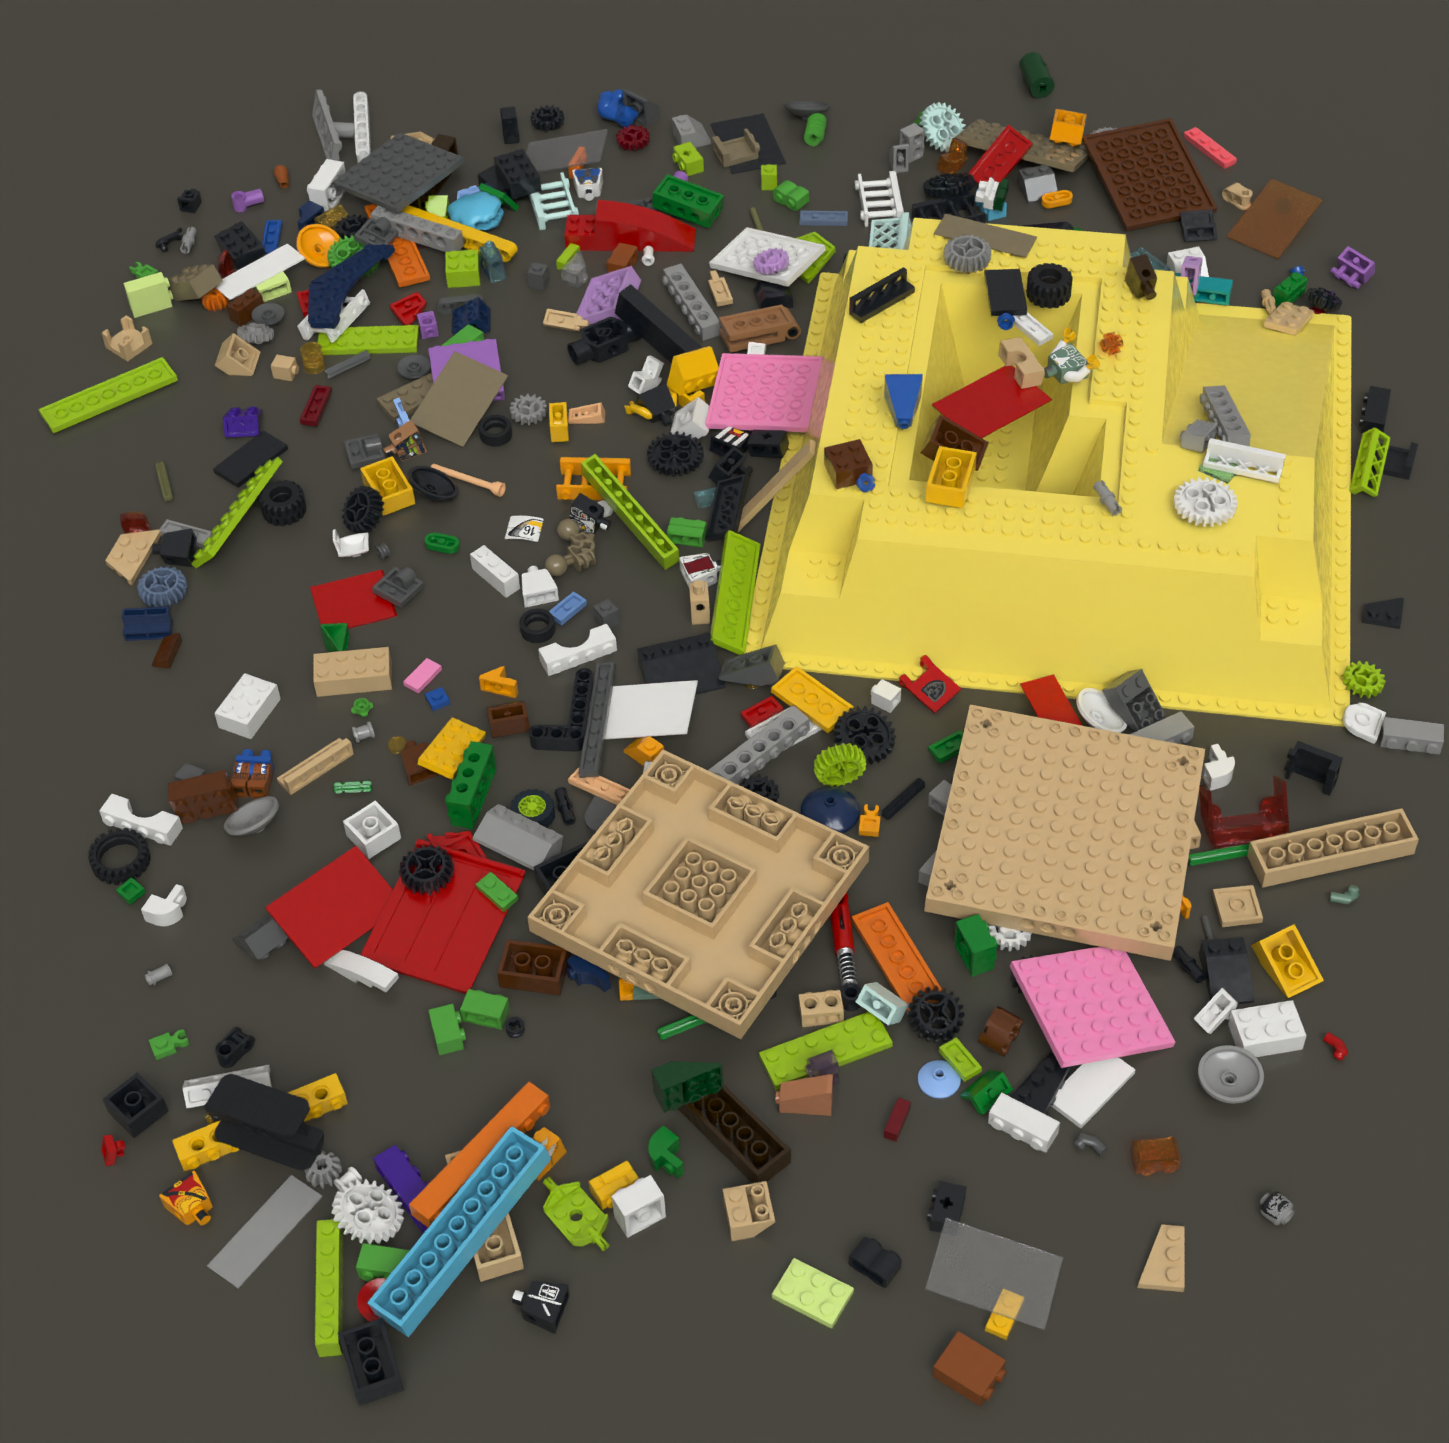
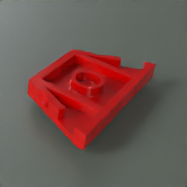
(460, 841)

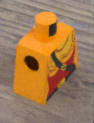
(188, 1200)

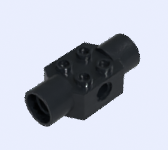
(602, 341)

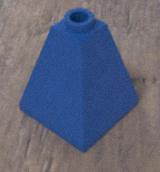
(903, 396)

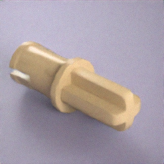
(1268, 301)

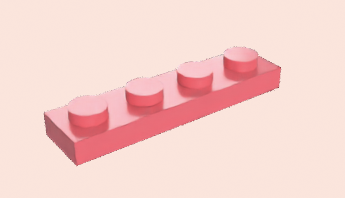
(1210, 147)

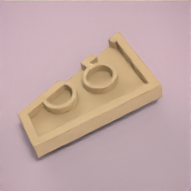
(1166, 1261)

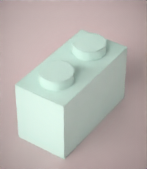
(882, 1003)

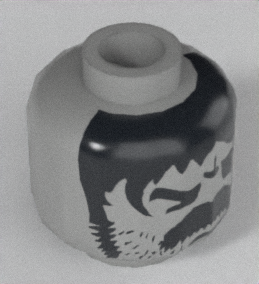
(1276, 1208)

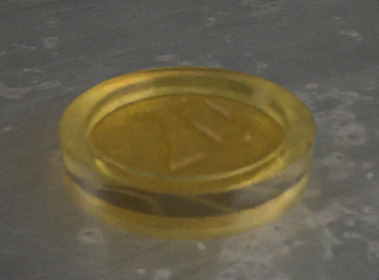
(397, 744)

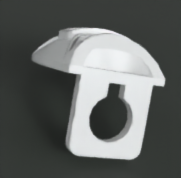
(351, 545)

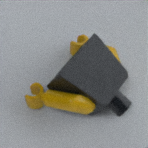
(655, 405)

